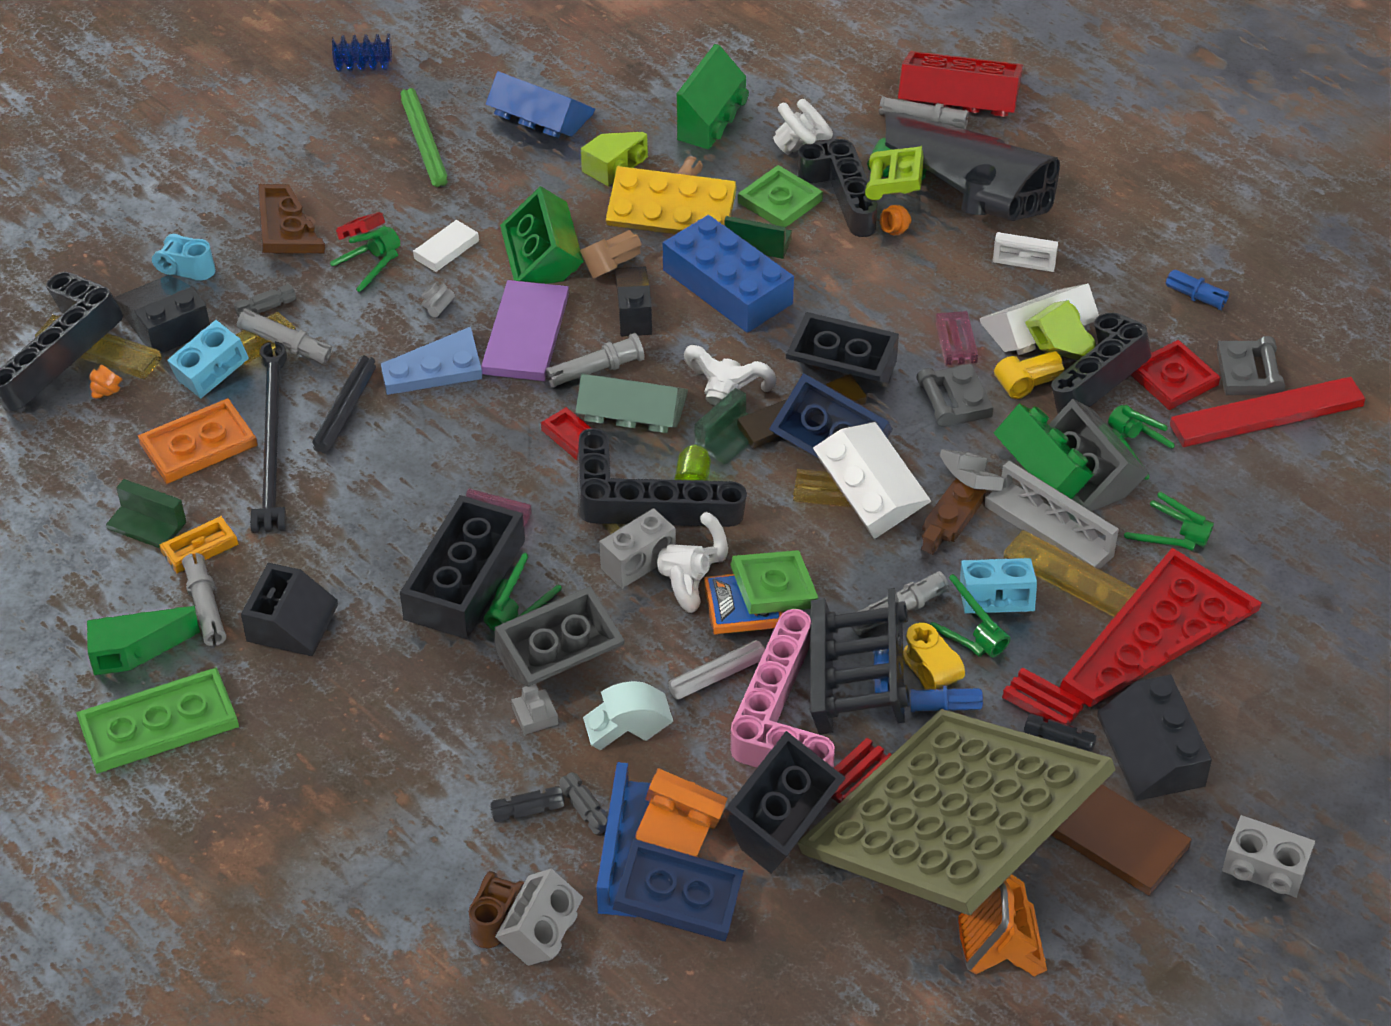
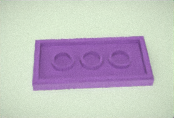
(525, 330)

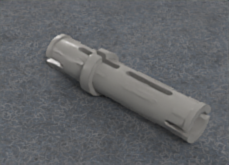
(935, 113)
(296, 341)
(201, 588)
(914, 596)

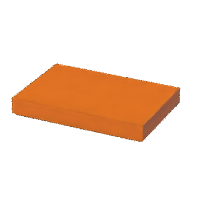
(197, 440)

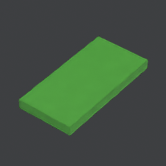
(157, 720)

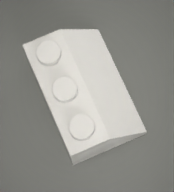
(1009, 325)
(871, 476)

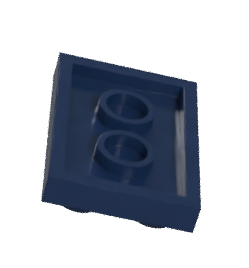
(678, 890)

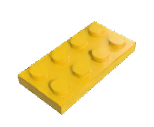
(666, 200)

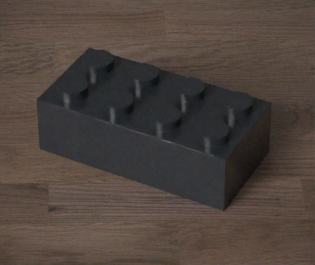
(462, 567)

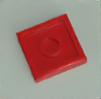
(1175, 375)

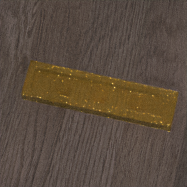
(119, 354)
(1071, 573)

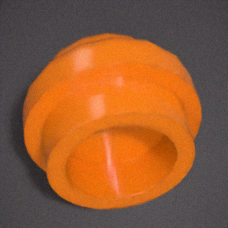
(895, 220)
(103, 382)

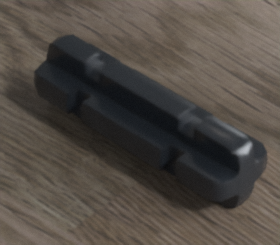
(1059, 732)
(527, 804)

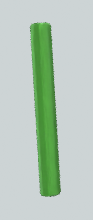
(424, 137)

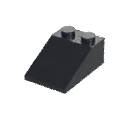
(164, 313)

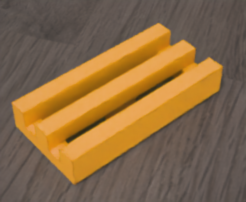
(207, 546)

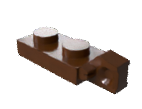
(951, 515)

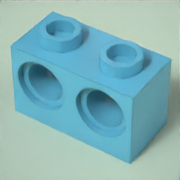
(208, 359)
(1000, 584)

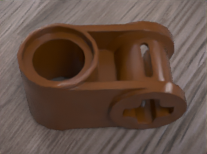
(491, 906)

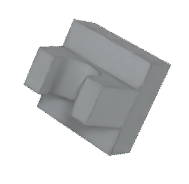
(534, 710)

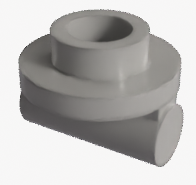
(437, 299)

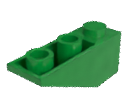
(133, 639)

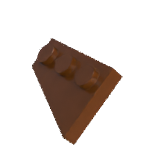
(283, 222)

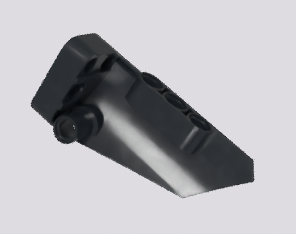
(988, 172)

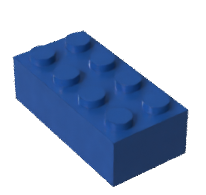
(728, 273)

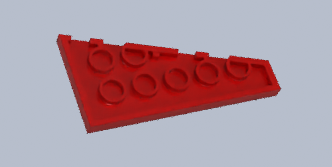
(1163, 619)

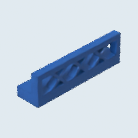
(623, 821)

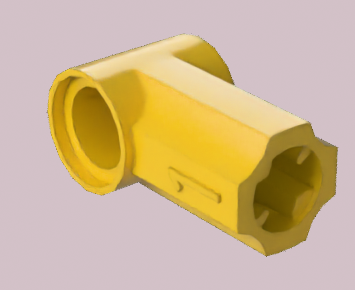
(1021, 376)

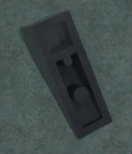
(634, 301)

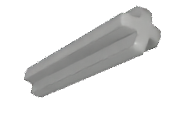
(716, 670)

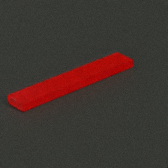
(1267, 411)

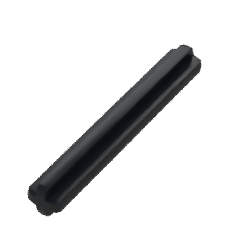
(344, 404)

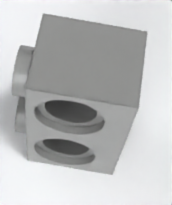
(635, 547)
(1262, 851)
(540, 917)

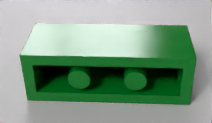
(1043, 450)

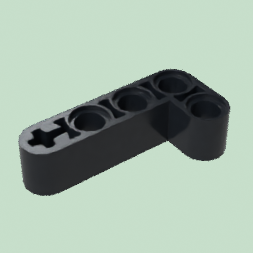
(839, 163)
(1120, 352)

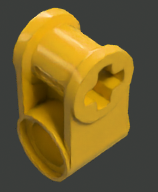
(931, 657)

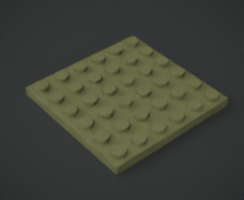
(956, 809)

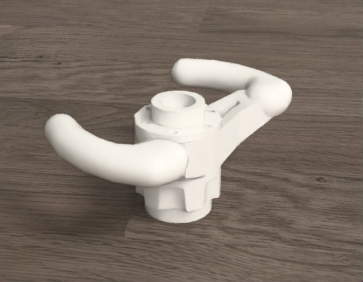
(800, 128)
(726, 374)
(689, 563)

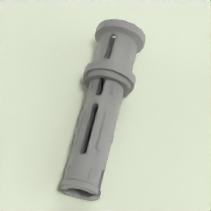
(609, 357)

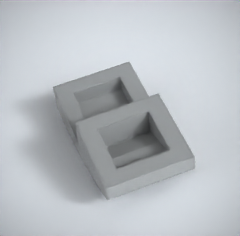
(971, 470)

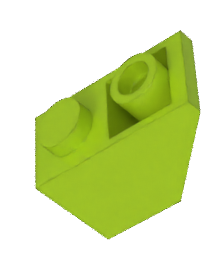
(611, 150)
(1061, 330)

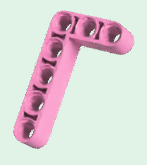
(755, 723)

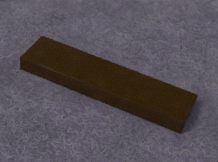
(757, 424)

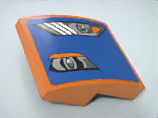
(729, 610)

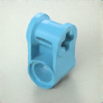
(187, 258)

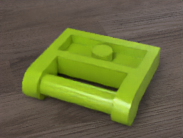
(904, 172)

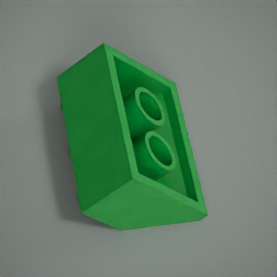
(710, 99)
(541, 239)

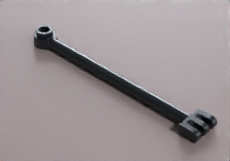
(269, 511)

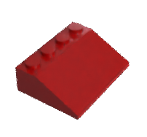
(960, 82)

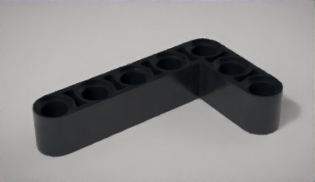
(86, 318)
(624, 500)

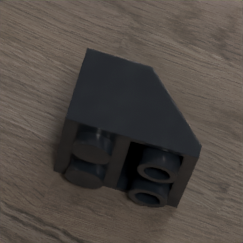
(287, 610)

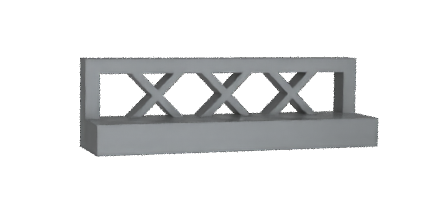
(1052, 523)

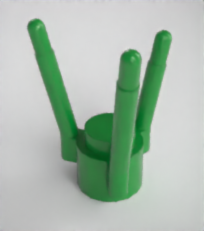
(382, 243)
(1128, 423)
(1194, 526)
(506, 609)
(988, 634)

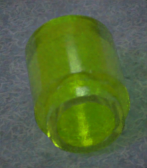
(693, 464)

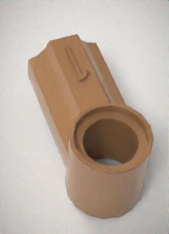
(607, 254)

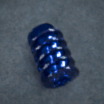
(362, 53)

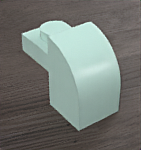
(626, 708)

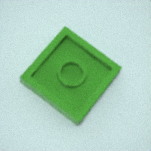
(780, 197)
(773, 581)

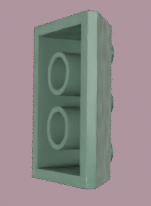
(630, 402)

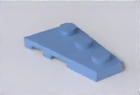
(434, 365)

